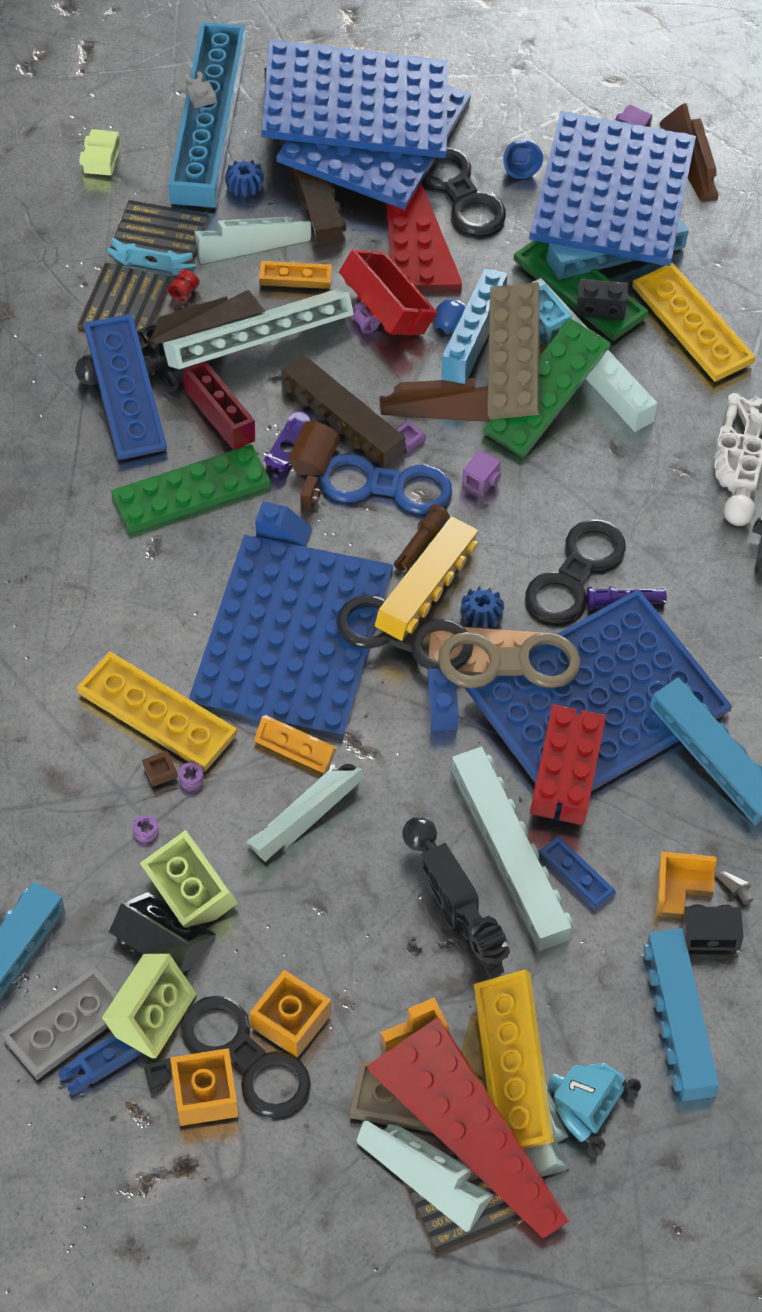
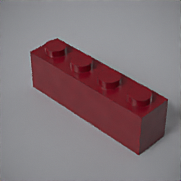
(219, 405)

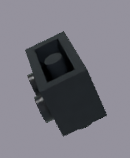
(602, 299)
(712, 927)

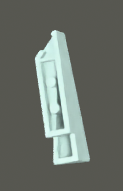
(249, 236)

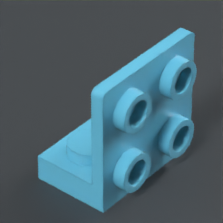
(552, 314)

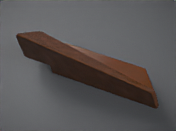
(702, 164)

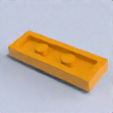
(295, 274)
(295, 744)

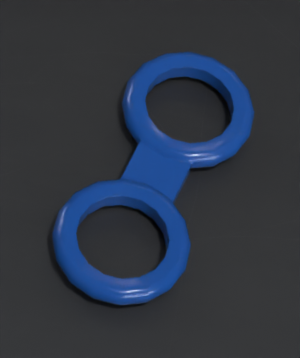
(385, 482)

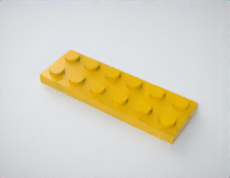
(694, 322)
(157, 711)
(514, 1056)

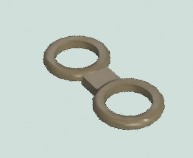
(509, 660)

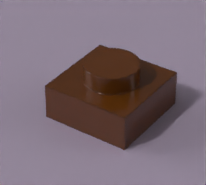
(310, 493)
(160, 768)

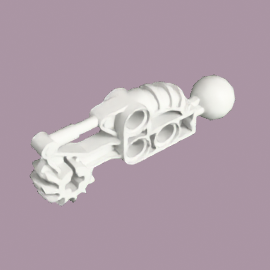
(740, 458)

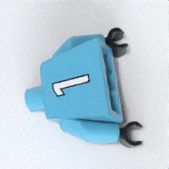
(588, 1097)

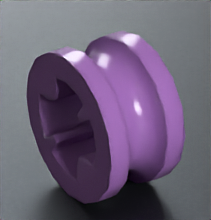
(188, 783)
(140, 821)

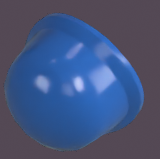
(522, 158)

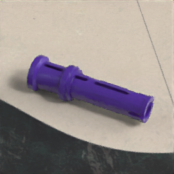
(605, 597)

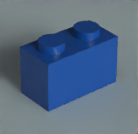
(442, 701)

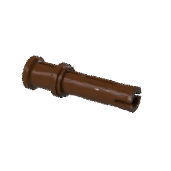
(427, 530)

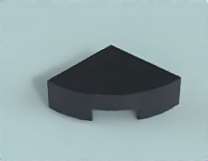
(158, 1074)

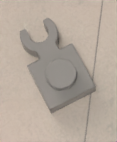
(199, 91)

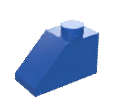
(281, 524)

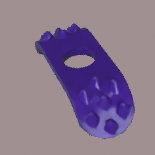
(277, 457)

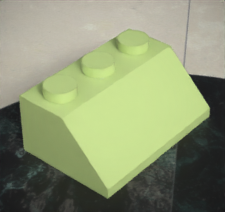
(188, 882)
(150, 1004)

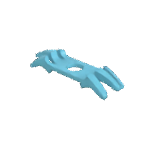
(131, 255)

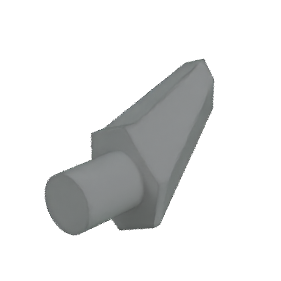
(736, 886)

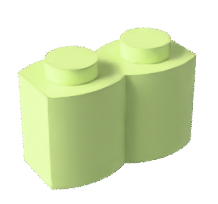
(100, 152)

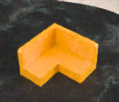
(681, 876)
(417, 1018)

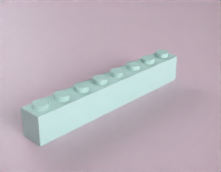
(258, 328)
(618, 386)
(511, 849)

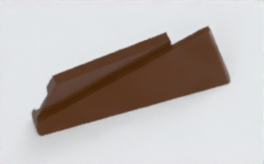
(437, 400)

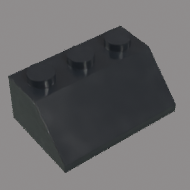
(154, 929)

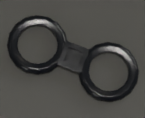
(464, 193)
(575, 571)
(411, 642)
(247, 1056)

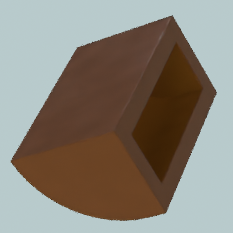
(313, 449)

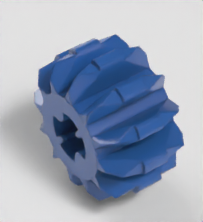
(244, 178)
(482, 608)

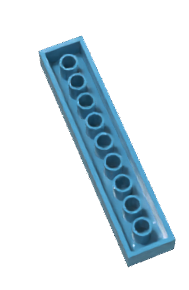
(206, 129)

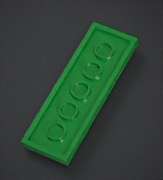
(533, 260)
(561, 372)
(190, 488)

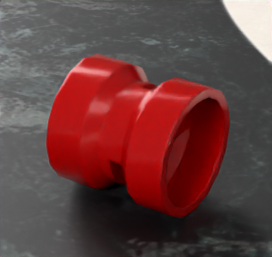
(182, 287)

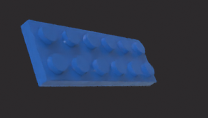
(125, 386)

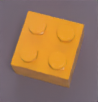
(290, 1013)
(204, 1087)

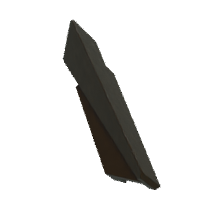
(205, 316)

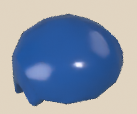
(448, 315)

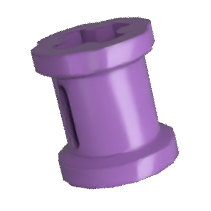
(364, 318)

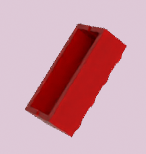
(387, 292)
(568, 764)

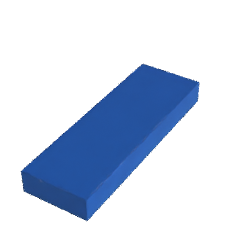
(576, 873)

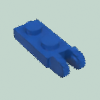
(98, 1063)

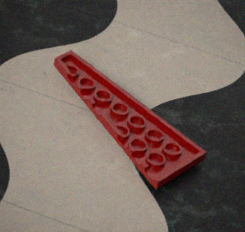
(420, 247)
(447, 1097)

